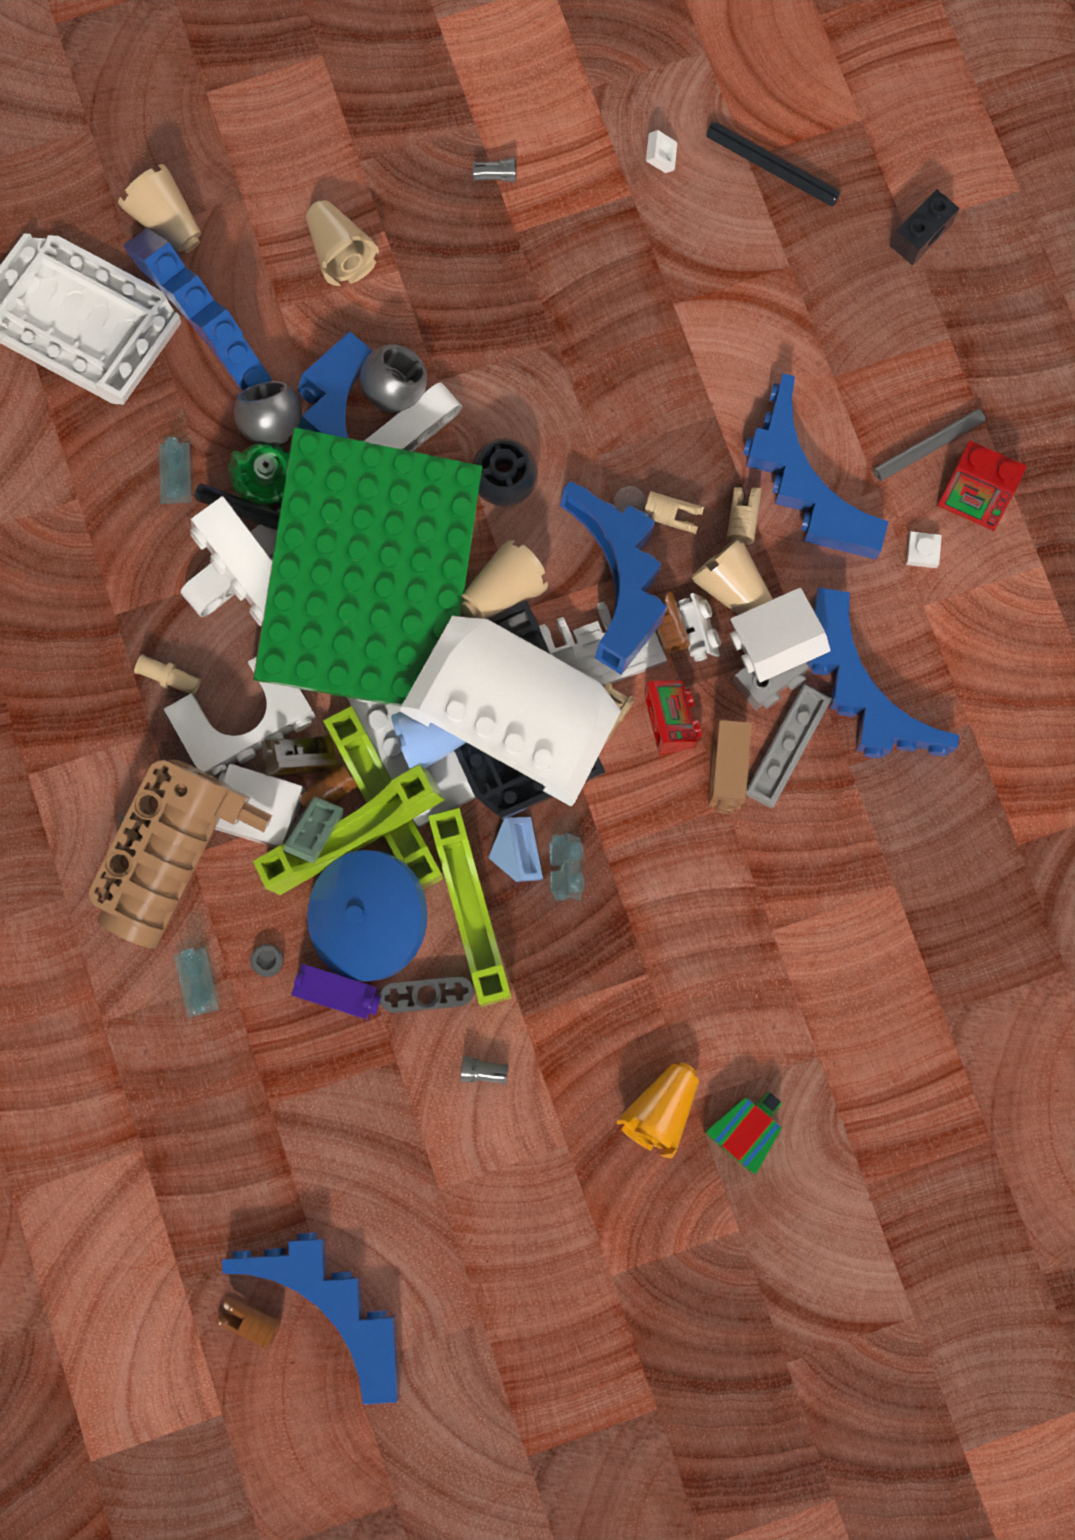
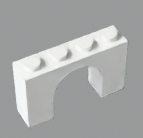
(214, 751)

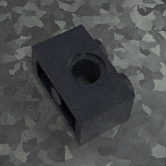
(924, 227)

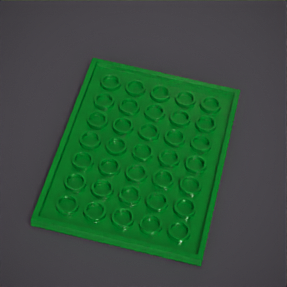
(364, 566)

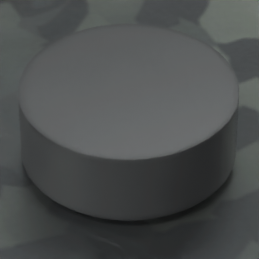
(267, 960)

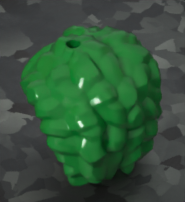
(253, 479)

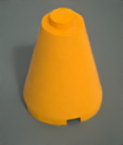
(662, 1110)

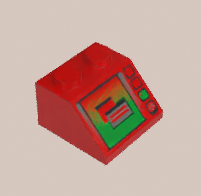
(982, 485)
(671, 716)

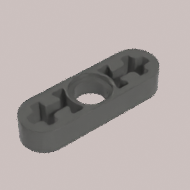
(402, 990)

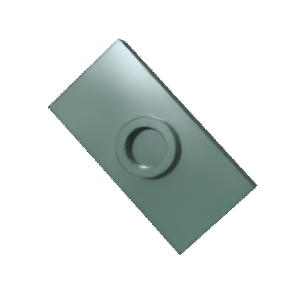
(313, 829)

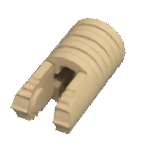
(664, 509)
(744, 518)

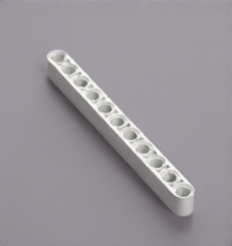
(404, 431)

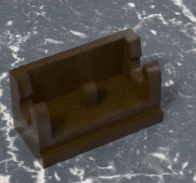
(298, 755)

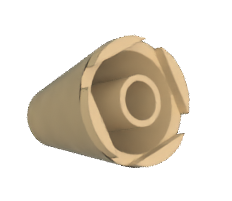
(160, 207)
(339, 244)
(733, 579)
(505, 581)

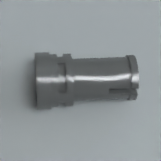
(495, 170)
(475, 1070)

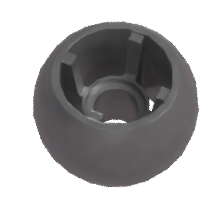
(393, 378)
(267, 412)

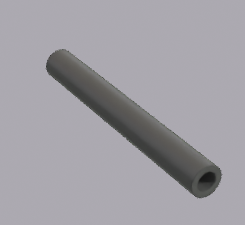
(929, 445)

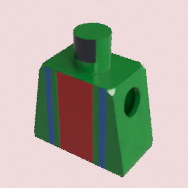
(747, 1131)

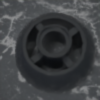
(520, 459)

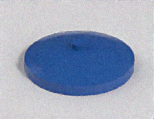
(367, 915)

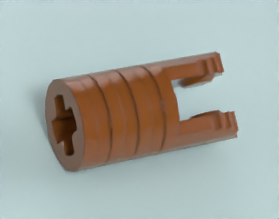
(672, 629)
(330, 787)
(255, 1324)

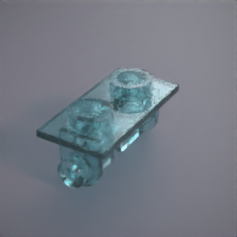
(175, 472)
(567, 853)
(196, 982)

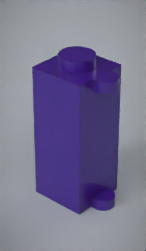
(336, 992)

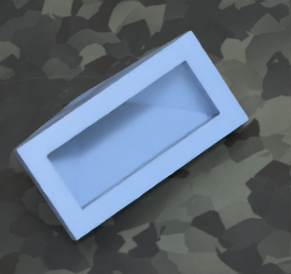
(517, 850)

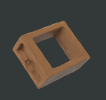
(729, 766)

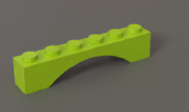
(372, 779)
(392, 807)
(469, 907)

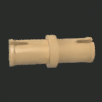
(167, 675)

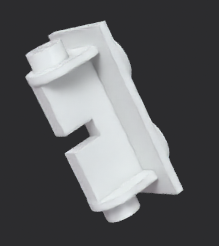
(697, 615)

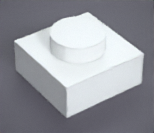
(661, 151)
(923, 549)

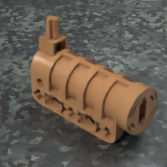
(168, 848)

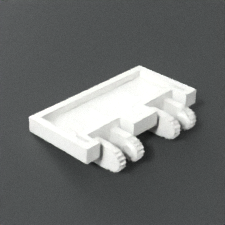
(582, 655)

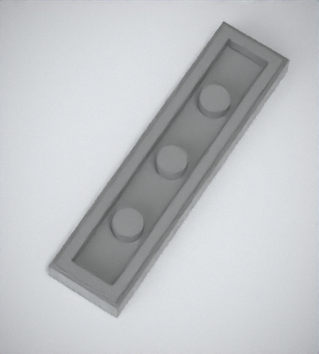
(788, 746)

